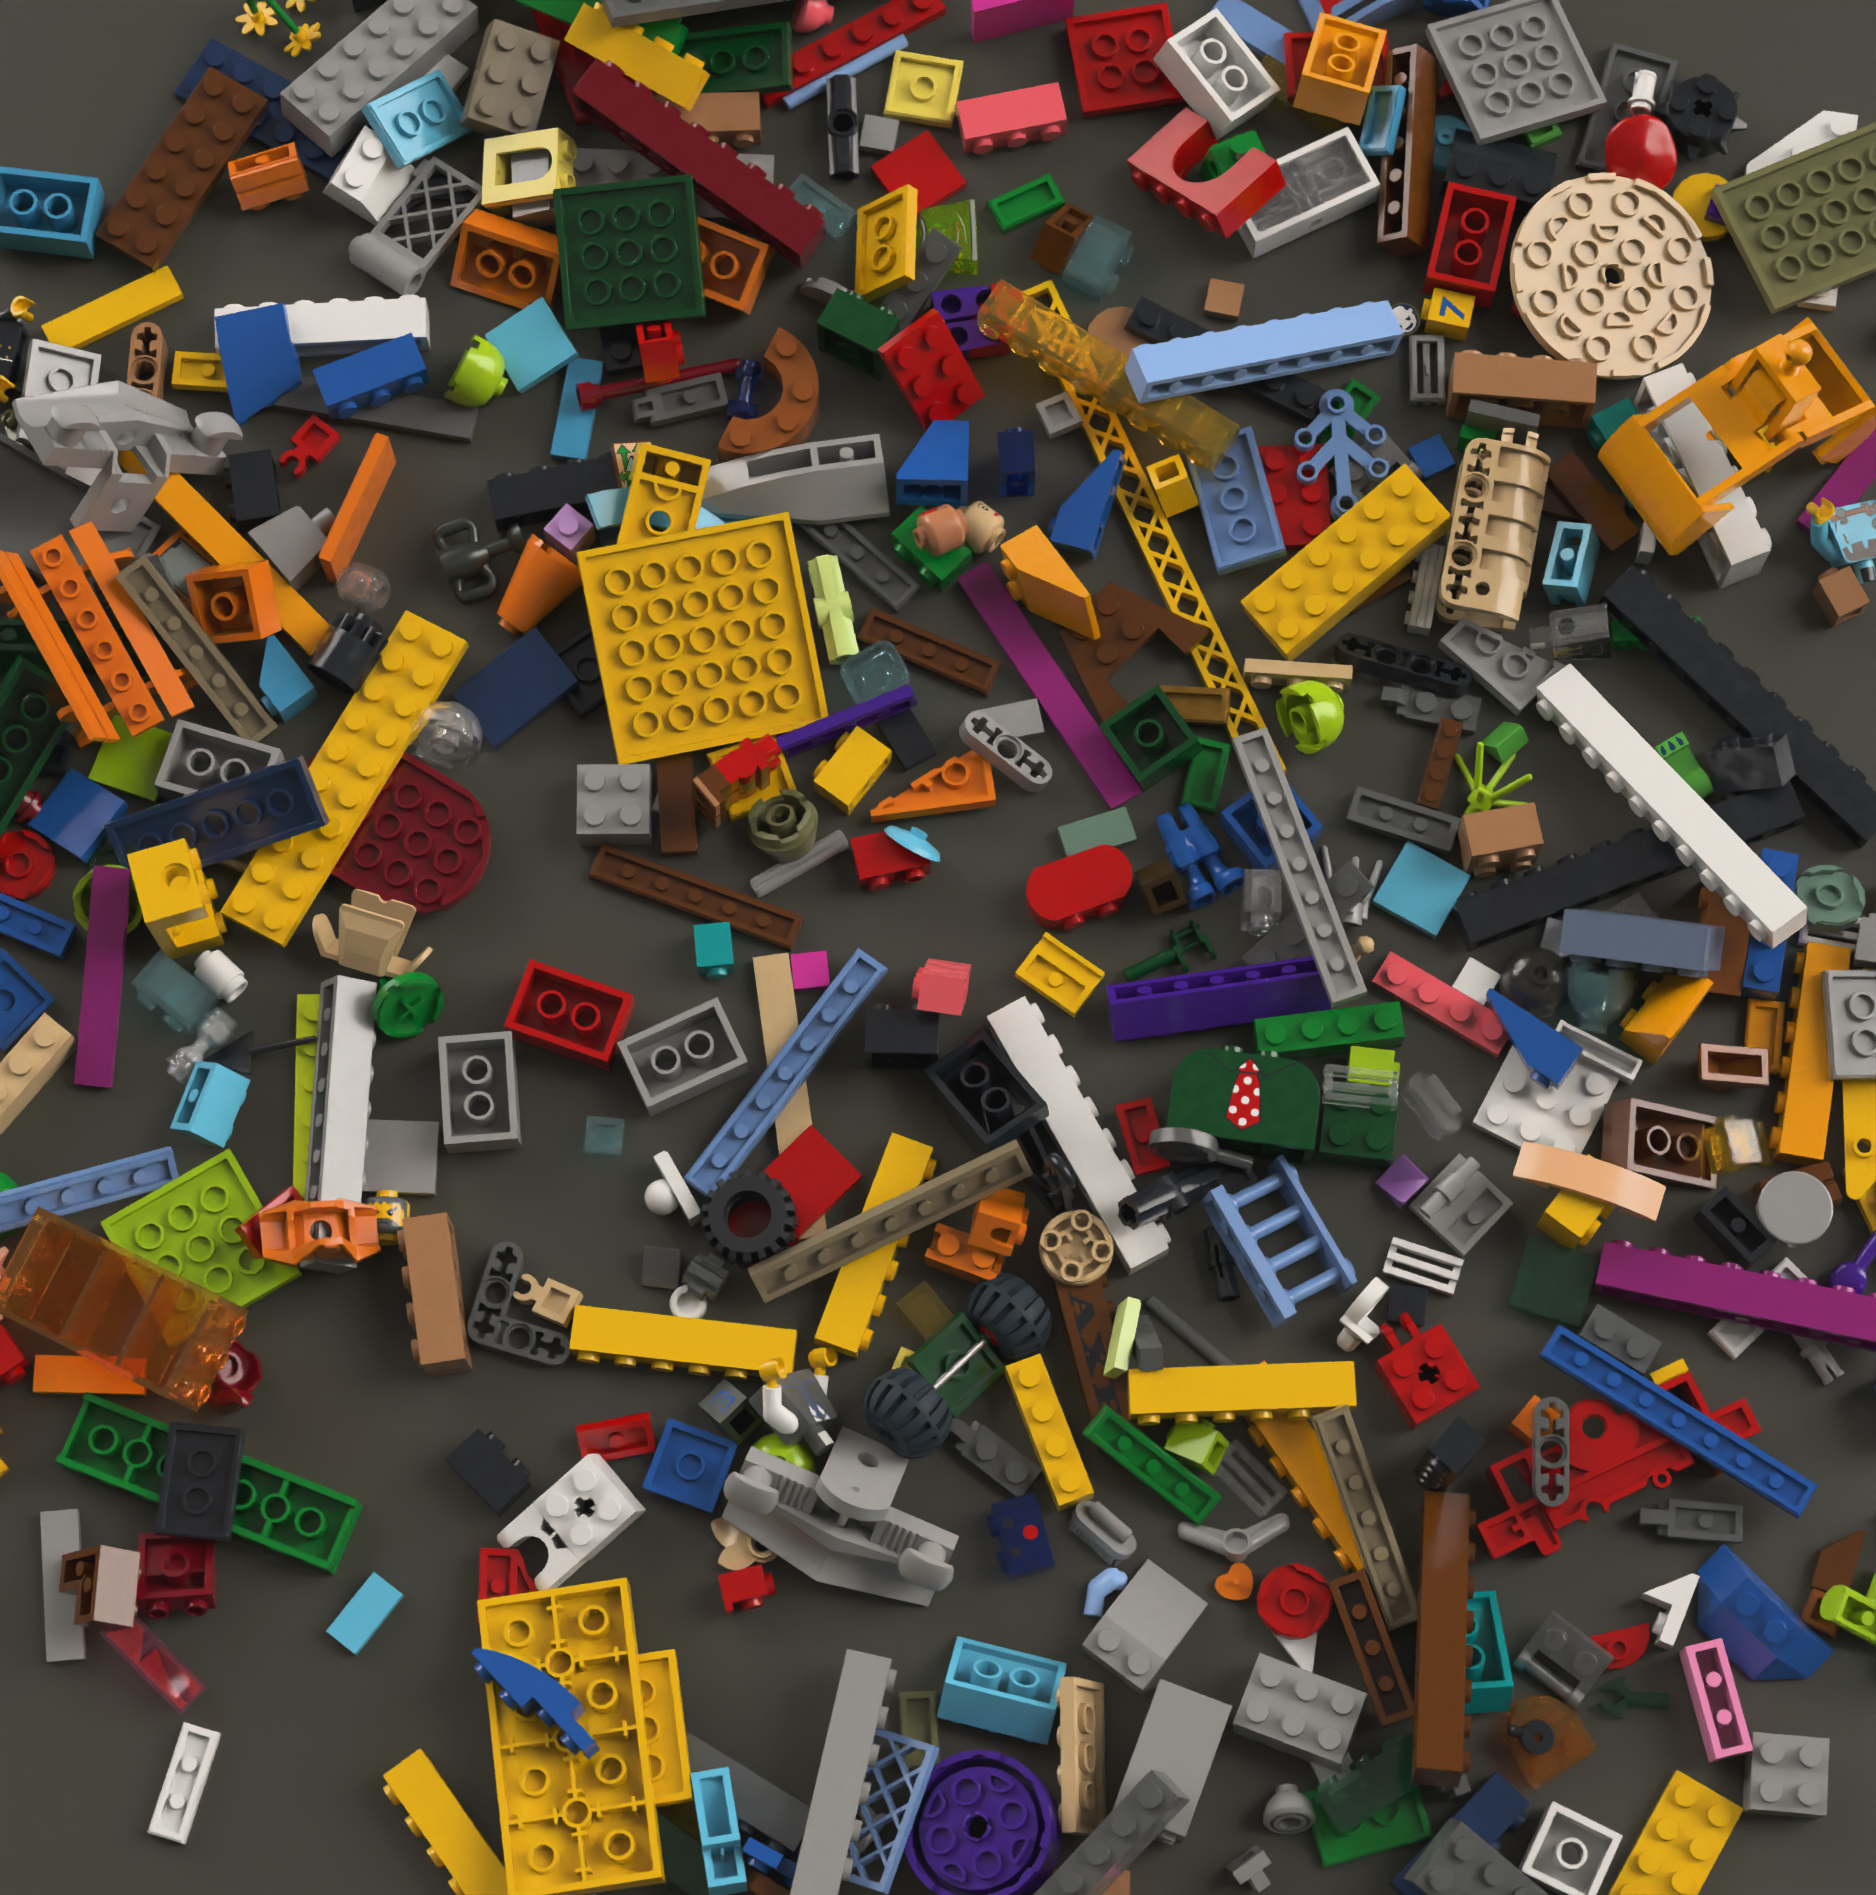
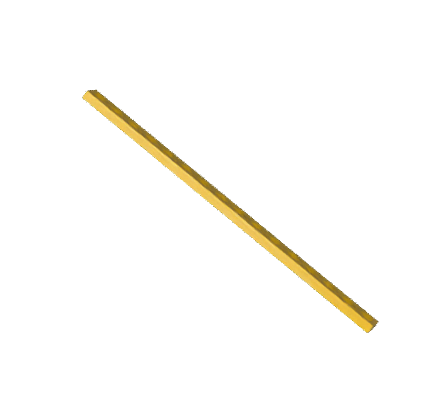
(1166, 533)

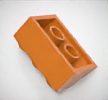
(506, 260)

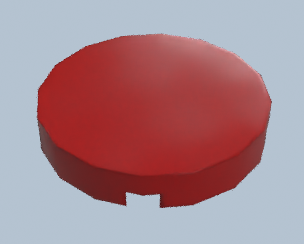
(25, 864)
(1294, 1601)

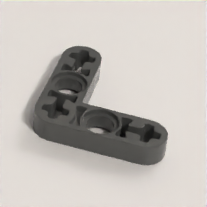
(505, 1326)

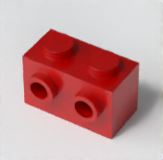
(660, 351)

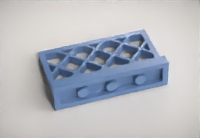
(908, 1811)

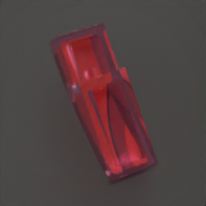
(157, 1664)

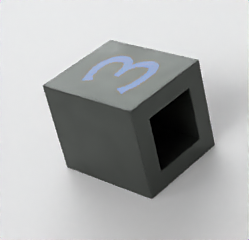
(731, 1411)

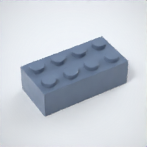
(1641, 939)

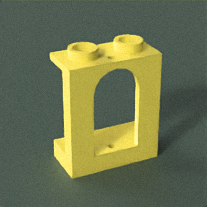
(497, 184)

